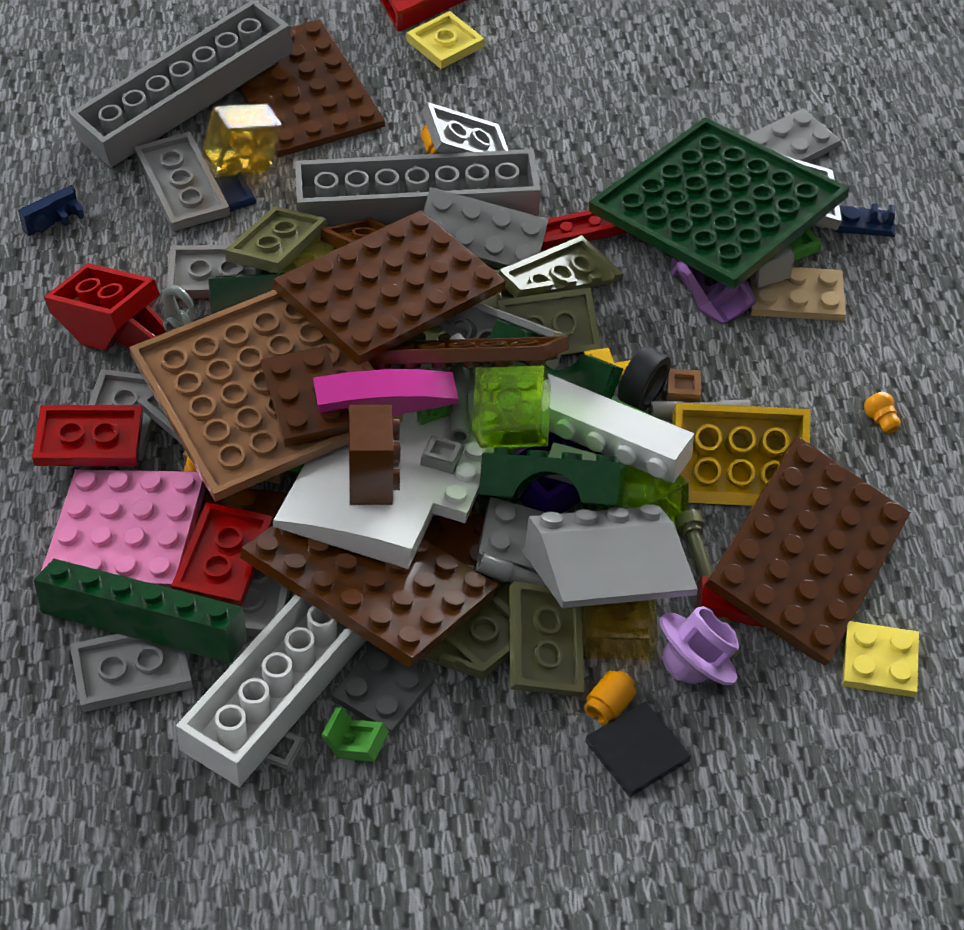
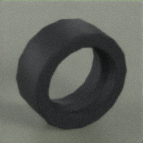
(644, 378)

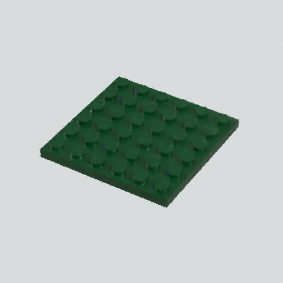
(719, 201)

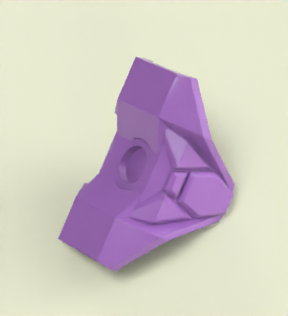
(714, 301)

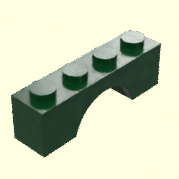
(585, 372)
(510, 475)

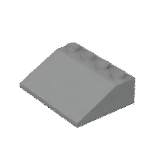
(609, 556)

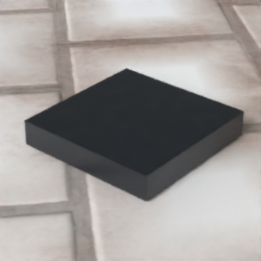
(637, 749)

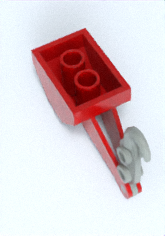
(114, 306)

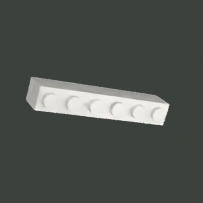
(618, 430)

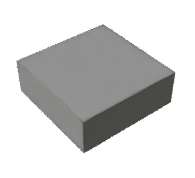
(442, 454)

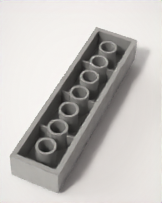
(182, 82)
(399, 185)

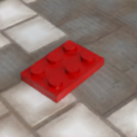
(88, 435)
(213, 555)

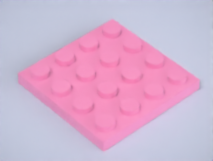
(128, 522)

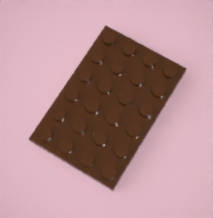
(313, 93)
(388, 286)
(808, 550)
(383, 603)

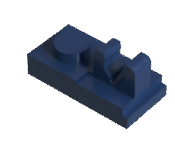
(50, 209)
(867, 221)

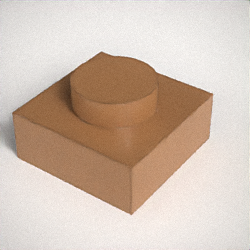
(684, 385)

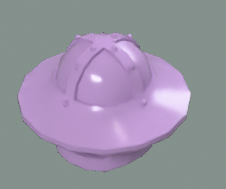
(699, 647)

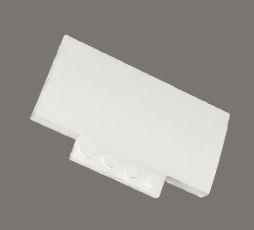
(321, 505)

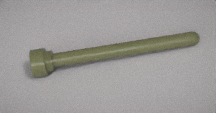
(690, 525)

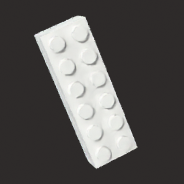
(266, 690)

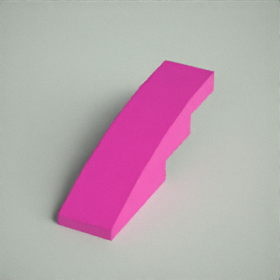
(402, 388)

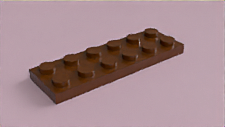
(472, 352)

